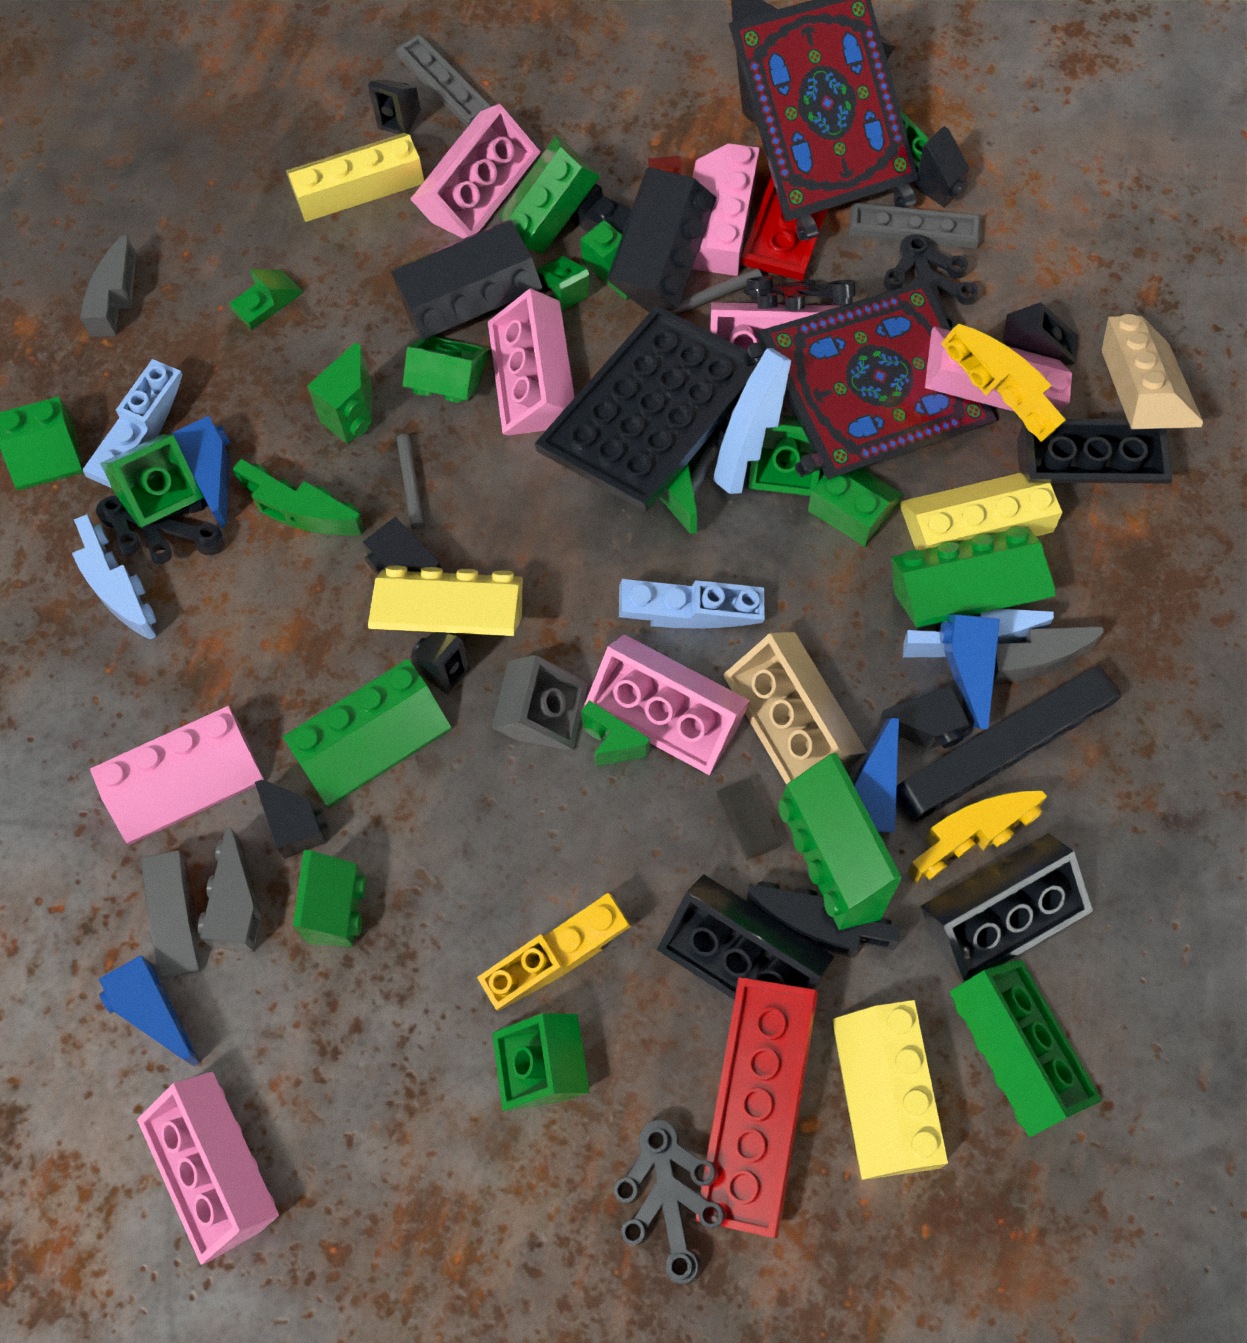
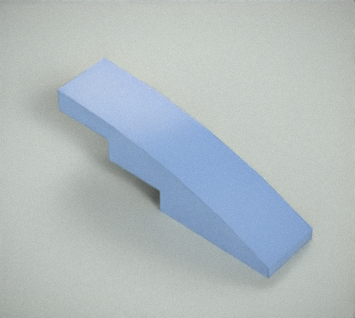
(755, 411)
(1012, 629)

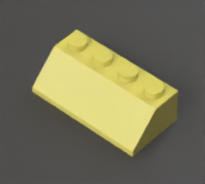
(356, 176)
(981, 509)
(446, 601)
(889, 1091)

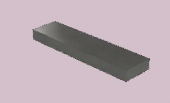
(442, 79)
(900, 222)

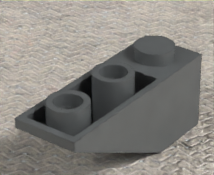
(232, 907)

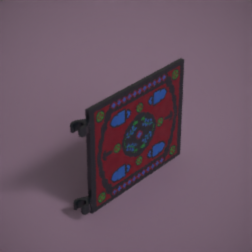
(824, 107)
(863, 381)

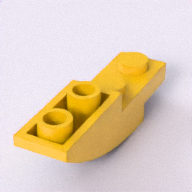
(998, 367)
(984, 822)
(555, 953)

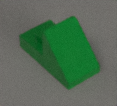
(567, 281)
(265, 298)
(620, 740)

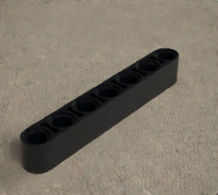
(1007, 743)

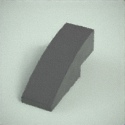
(109, 289)
(1043, 652)
(171, 913)

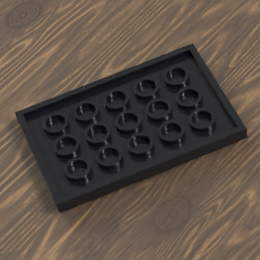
(648, 408)

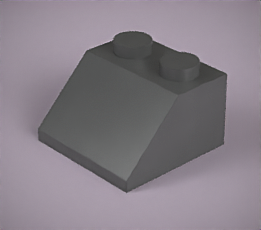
(540, 703)

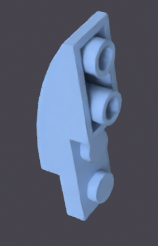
(140, 416)
(112, 582)
(692, 606)

